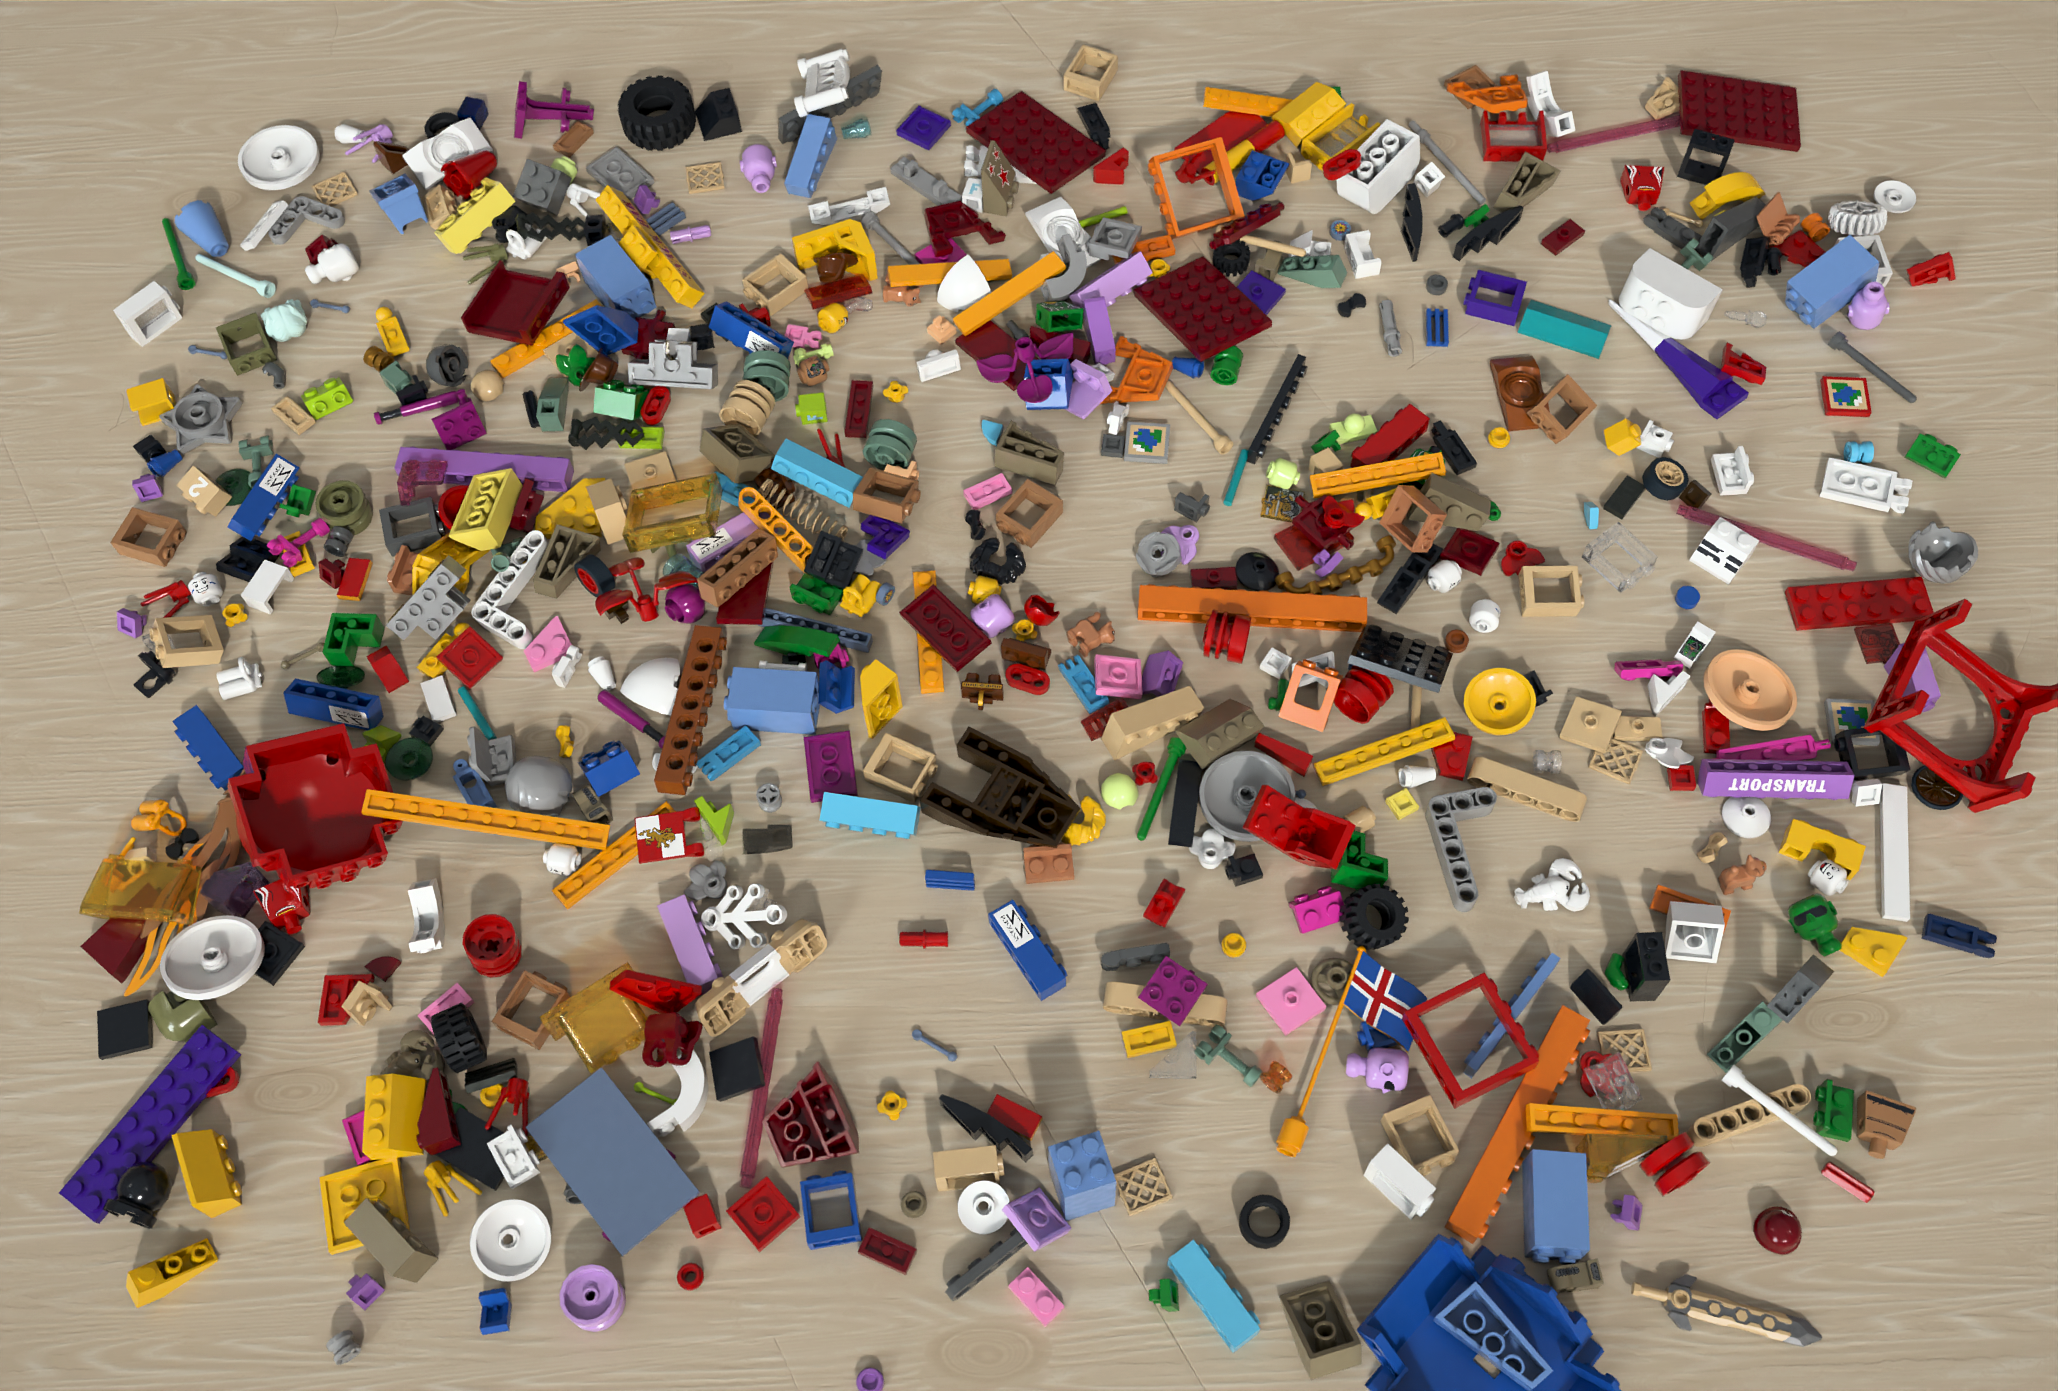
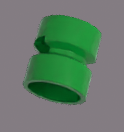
(1227, 366)

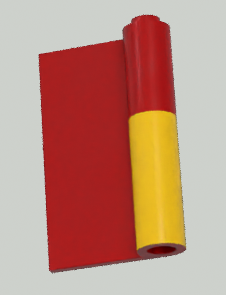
(1240, 136)

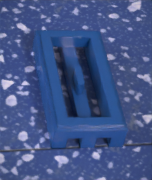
(1437, 314)
(950, 880)

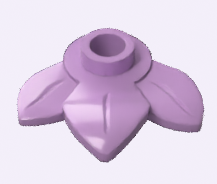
(1187, 545)

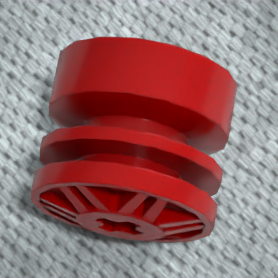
(1226, 636)
(1362, 694)
(489, 933)

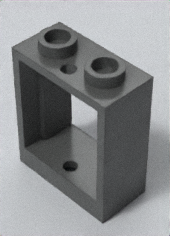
(415, 540)
(1800, 988)

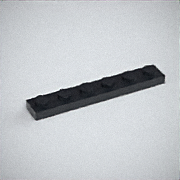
(1275, 413)

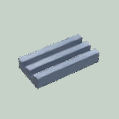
(663, 215)

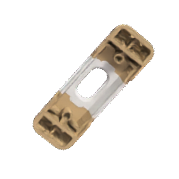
(786, 953)

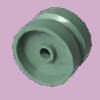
(770, 371)
(889, 444)

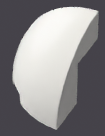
(962, 286)
(654, 684)

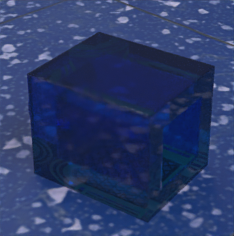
(474, 109)

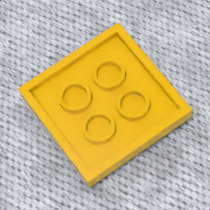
(349, 1188)

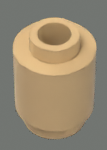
(1362, 818)

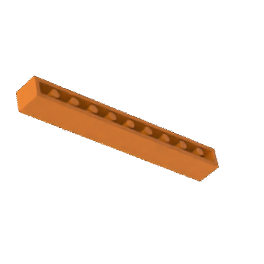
(1264, 607)
(1511, 1134)

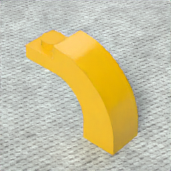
(1726, 189)

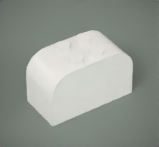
(1386, 166)
(1668, 296)

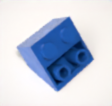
(1259, 176)
(1062, 378)
(608, 767)

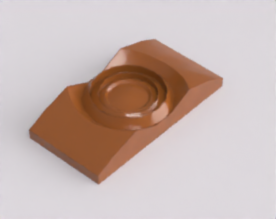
(1518, 390)

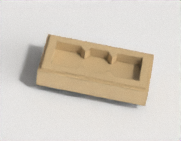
(293, 415)
(1638, 729)

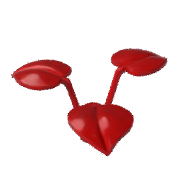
(646, 604)

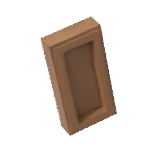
(573, 139)

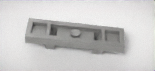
(924, 183)

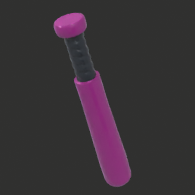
(417, 407)
(626, 713)

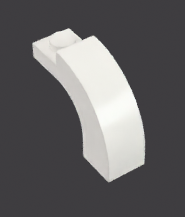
(1557, 121)
(428, 916)
(690, 1102)

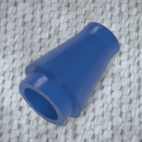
(1189, 366)
(164, 463)

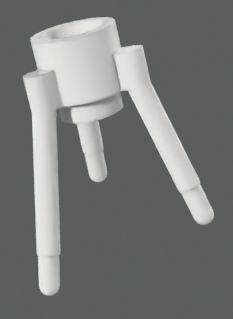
(579, 195)

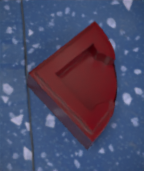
(383, 967)

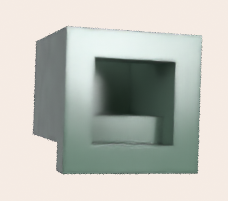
(395, 378)

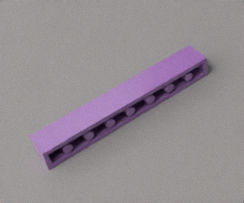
(546, 472)

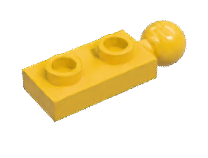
(391, 332)
(1375, 505)
(430, 665)

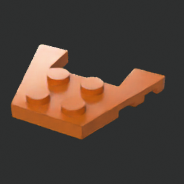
(1495, 98)
(1144, 377)

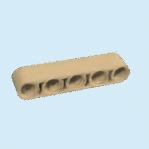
(1527, 789)
(1123, 999)
(1740, 1123)

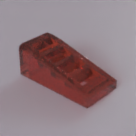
(1104, 713)

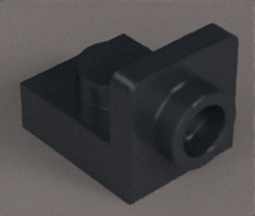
(703, 336)
(413, 393)
(149, 448)
(1243, 869)

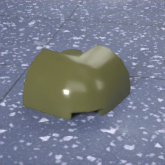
(179, 1017)

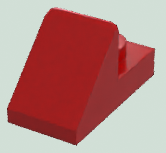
(1112, 168)
(387, 669)

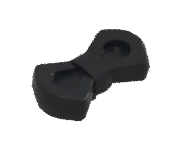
(1356, 301)
(977, 530)
(187, 836)

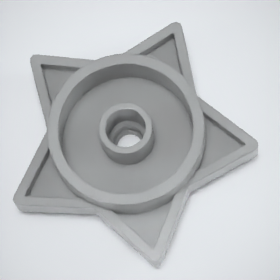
(201, 419)

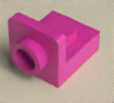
(837, 655)

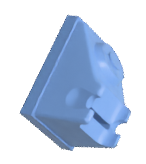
(399, 201)

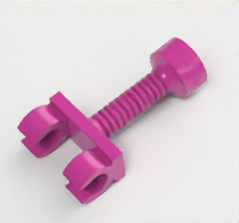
(292, 554)

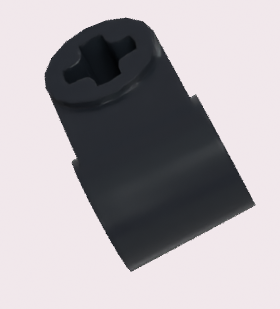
(506, 222)

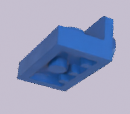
(836, 687)

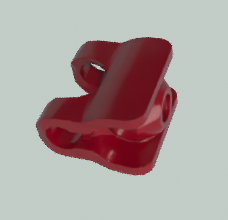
(667, 1034)

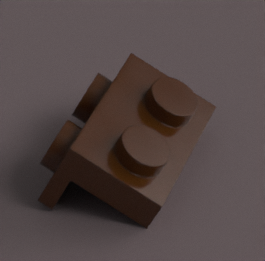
(778, 479)
(1025, 653)

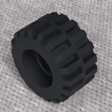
(1391, 912)
(458, 1038)

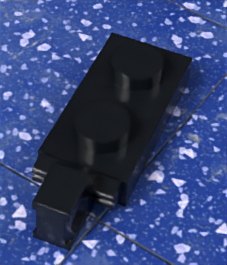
(1095, 124)
(1754, 259)
(1453, 448)

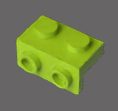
(326, 398)

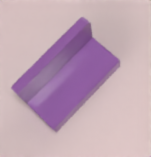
(1161, 673)

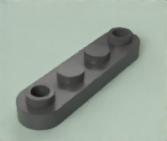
(982, 1268)

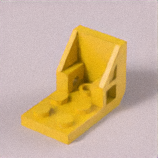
(840, 237)
(432, 556)

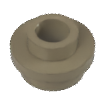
(910, 1197)

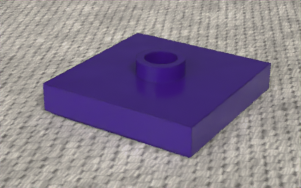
(923, 128)
(1261, 291)

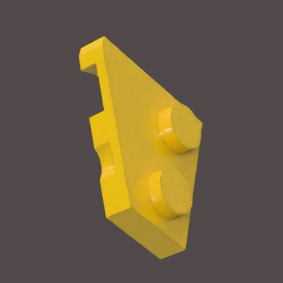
(1872, 948)

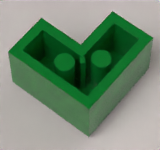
(349, 632)
(1359, 868)

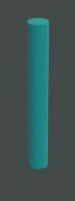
(1236, 477)
(476, 713)

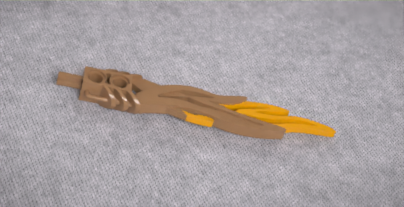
(224, 820)

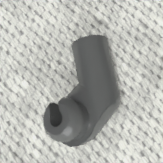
(276, 371)

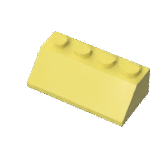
(487, 510)

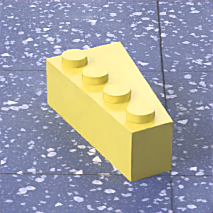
(474, 215)

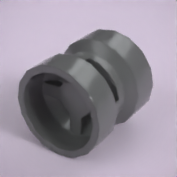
(338, 541)

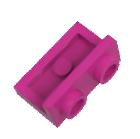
(1317, 909)

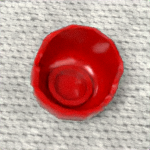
(1039, 611)

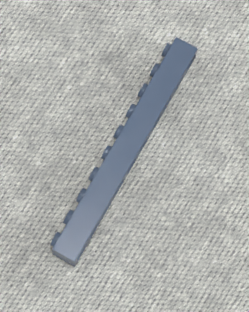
(848, 637)

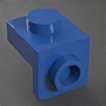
(1373, 1038)
(495, 1311)

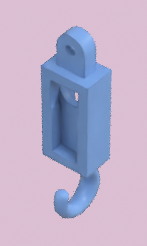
(477, 794)

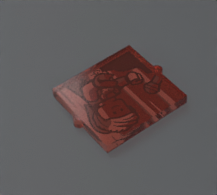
(1877, 642)

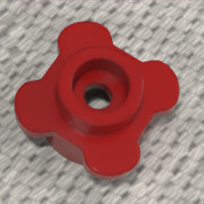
(1142, 767)

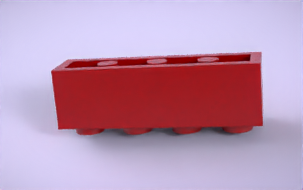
(1392, 438)

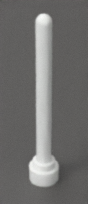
(1735, 1078)

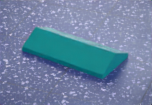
(1564, 329)

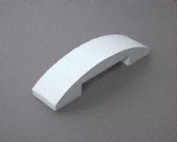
(827, 215)

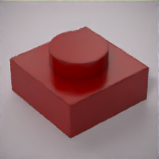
(1682, 778)

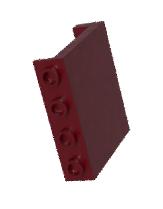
(514, 305)

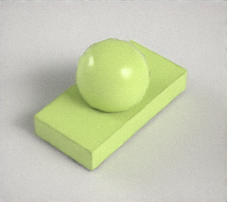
(1354, 428)

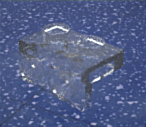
(1613, 1083)

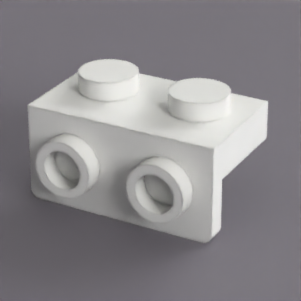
(1732, 472)
(513, 1157)

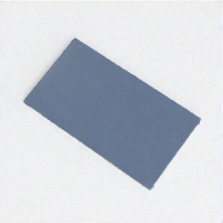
(612, 1161)

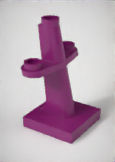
(539, 110)

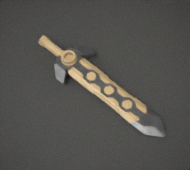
(1721, 1311)

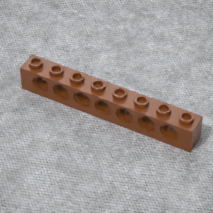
(678, 780)

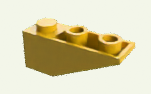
(168, 1272)

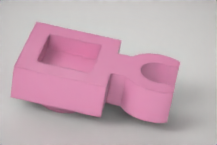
(801, 336)

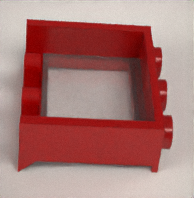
(1511, 139)

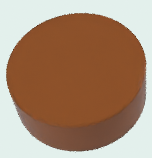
(1456, 641)

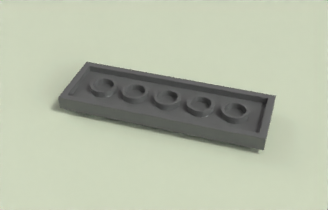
(859, 89)

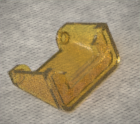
(143, 890)

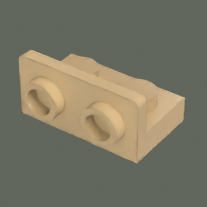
(439, 205)
(363, 1001)

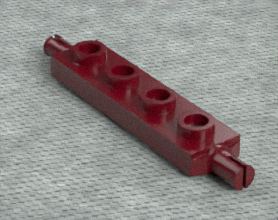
(1247, 224)

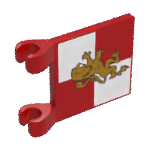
(664, 838)

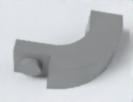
(1061, 287)

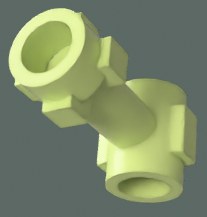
(800, 353)

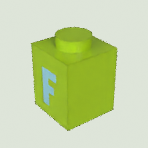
(812, 408)

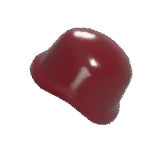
(1778, 1230)

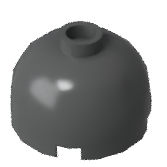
(447, 365)

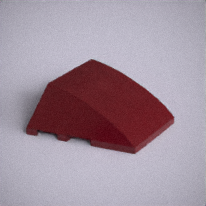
(812, 1122)

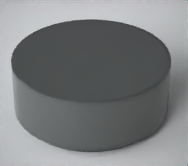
(1436, 284)

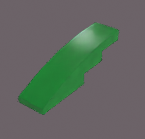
(797, 640)

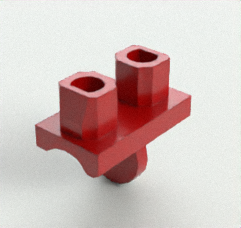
(1164, 903)

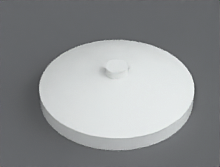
(278, 157)
(212, 957)

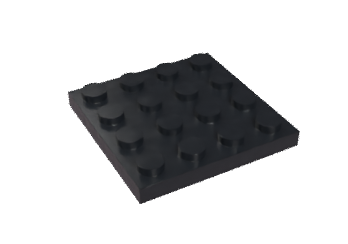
(1401, 658)

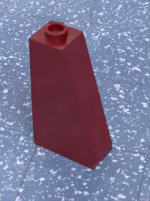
(117, 946)

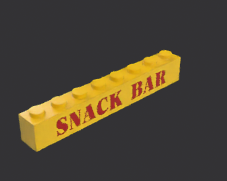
(665, 264)

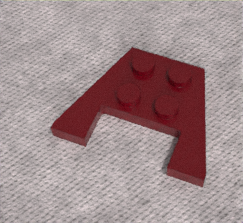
(953, 221)

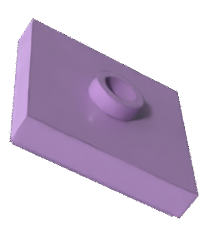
(1036, 1219)

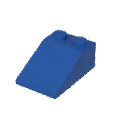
(604, 328)

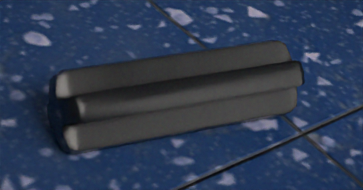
(531, 408)

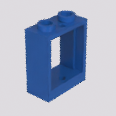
(835, 1236)

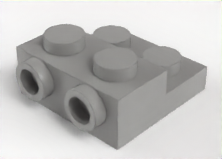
(1113, 238)

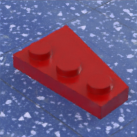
(654, 991)

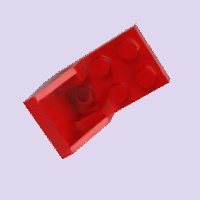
(1297, 831)

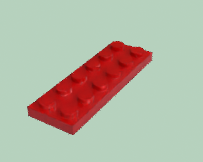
(1858, 603)

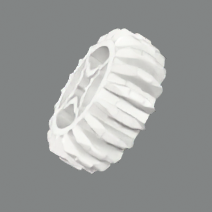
(1857, 218)

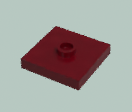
(1470, 550)

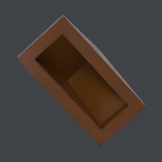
(391, 155)

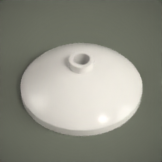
(528, 1245)

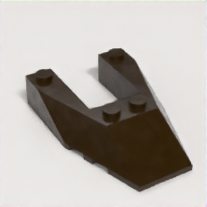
(1013, 804)

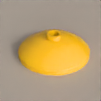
(1504, 688)

